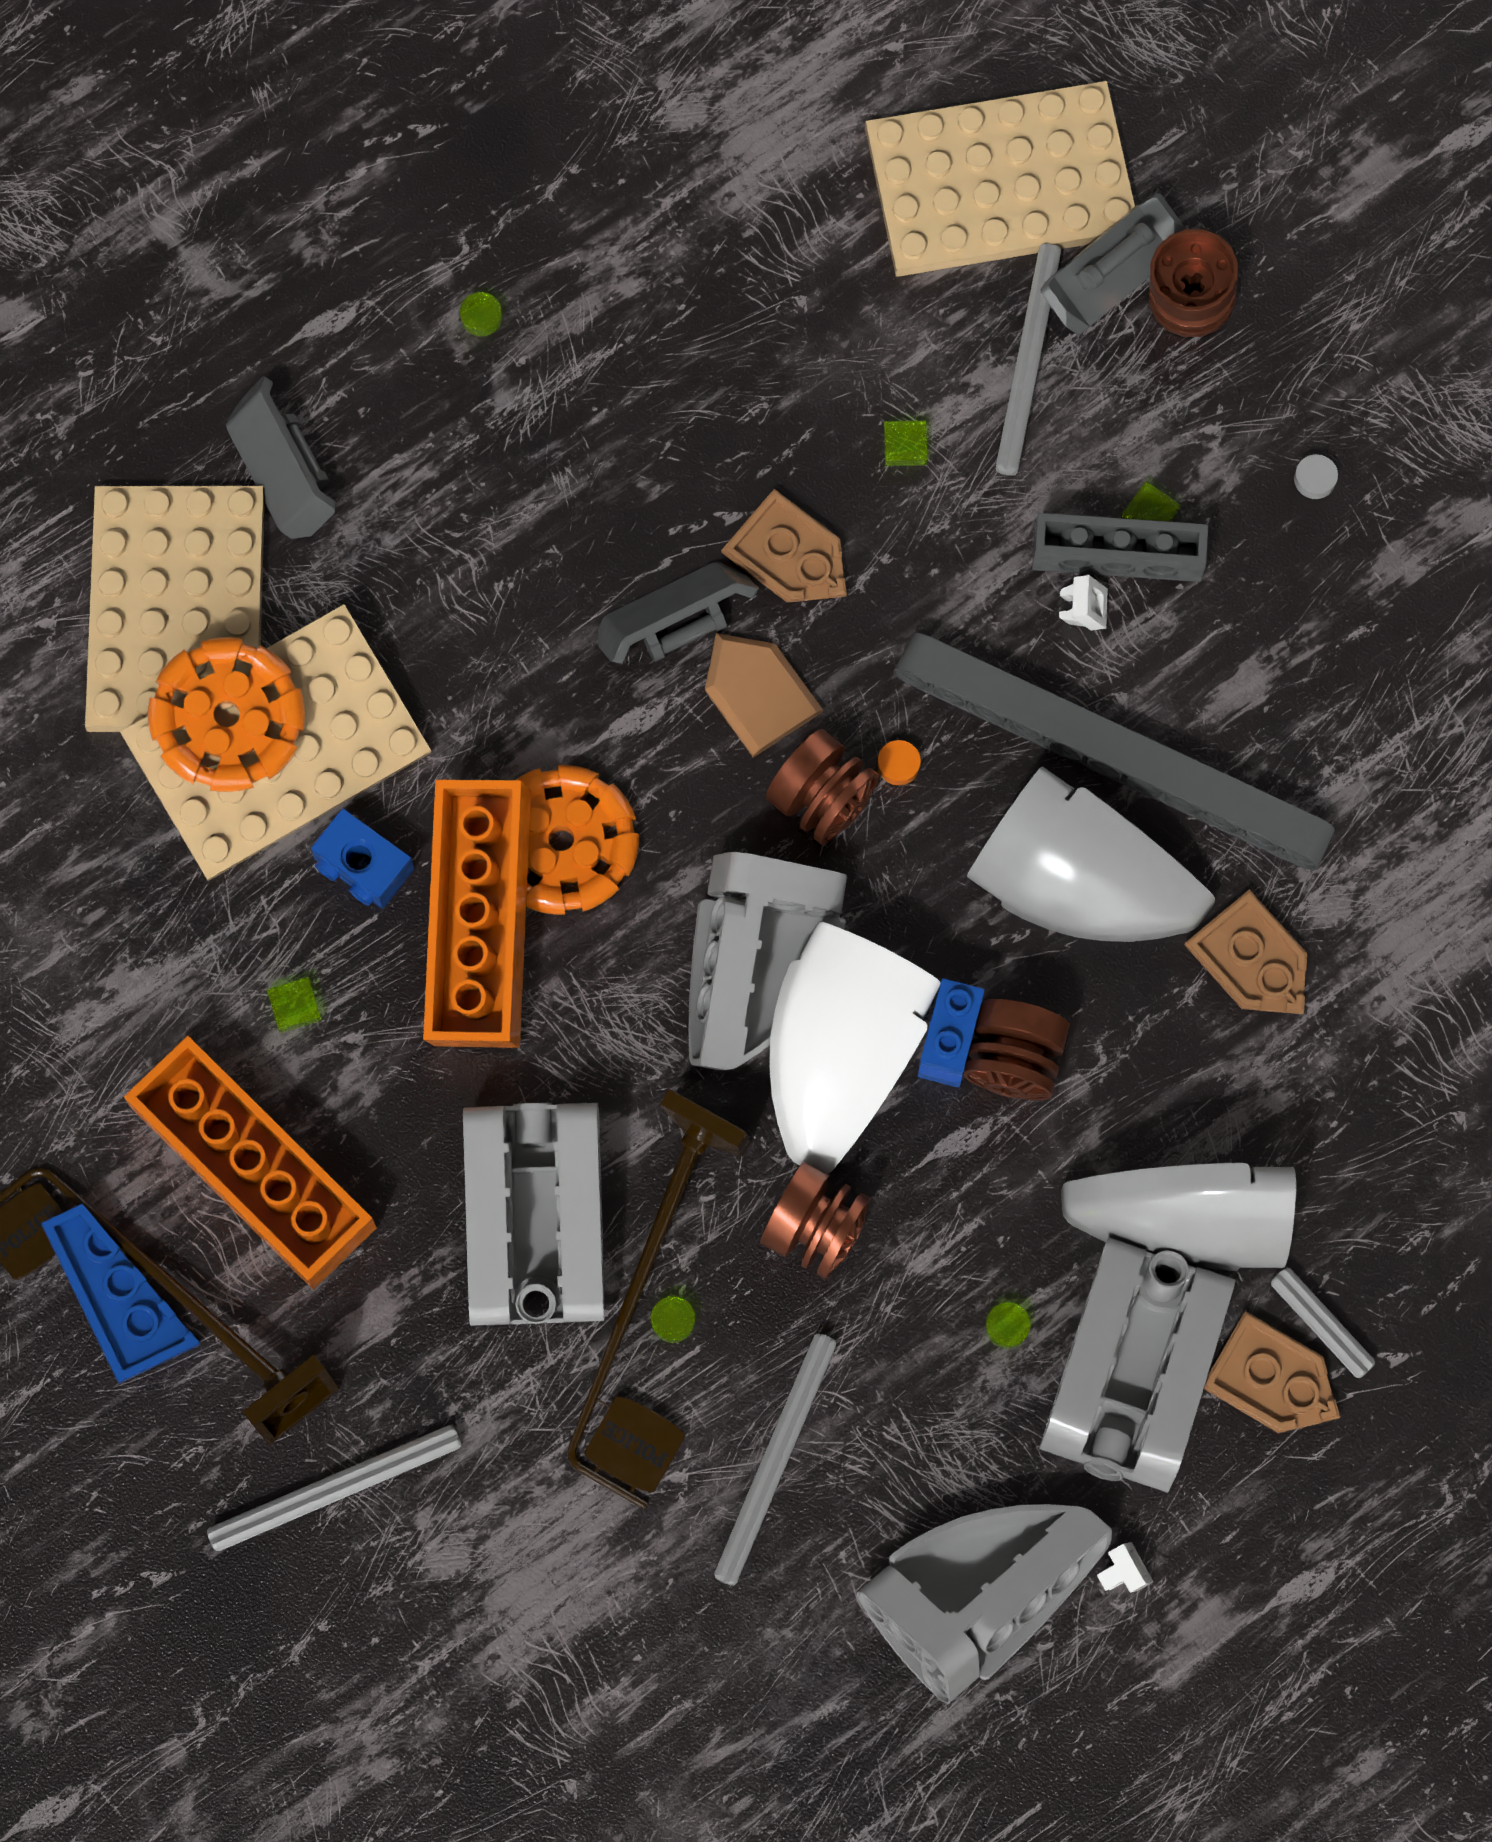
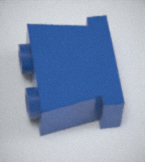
(950, 1032)

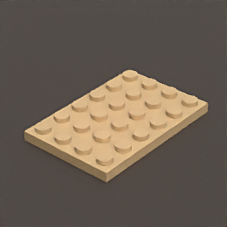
(999, 177)
(163, 579)
(349, 742)

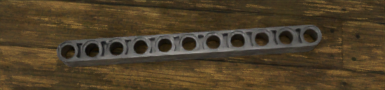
(1115, 751)

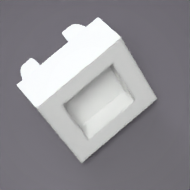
(1089, 603)
(1126, 1569)

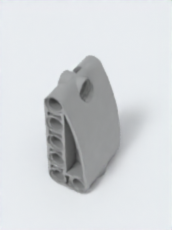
(533, 1212)
(1137, 1366)

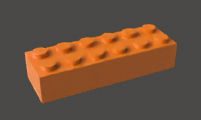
(477, 913)
(250, 1162)

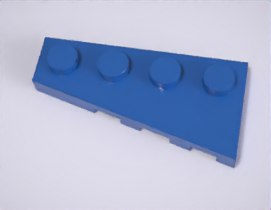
(122, 1308)

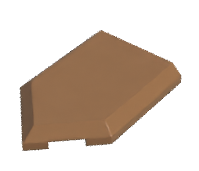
(789, 552)
(757, 691)
(1253, 957)
(1272, 1378)

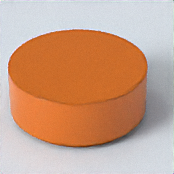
(898, 762)

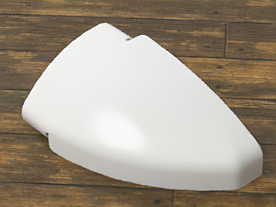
(842, 1040)

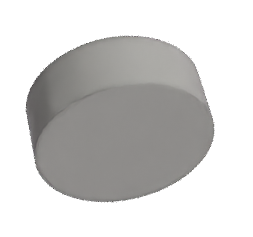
(1316, 476)

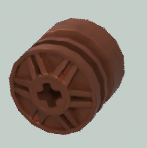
(1189, 262)
(828, 791)
(1016, 1049)
(815, 1220)

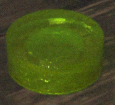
(480, 314)
(672, 1319)
(1007, 1325)

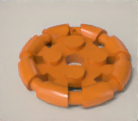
(221, 688)
(589, 844)

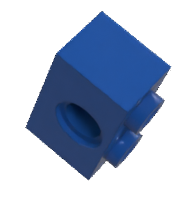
(350, 837)

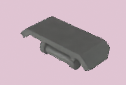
(1110, 265)
(280, 463)
(669, 605)

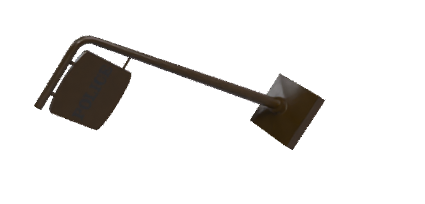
(27, 1248)
(632, 1439)

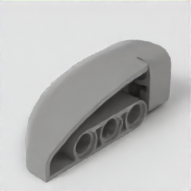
(1086, 869)
(745, 949)
(1205, 1212)
(981, 1589)

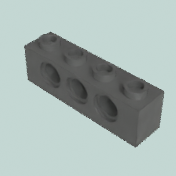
(1120, 547)

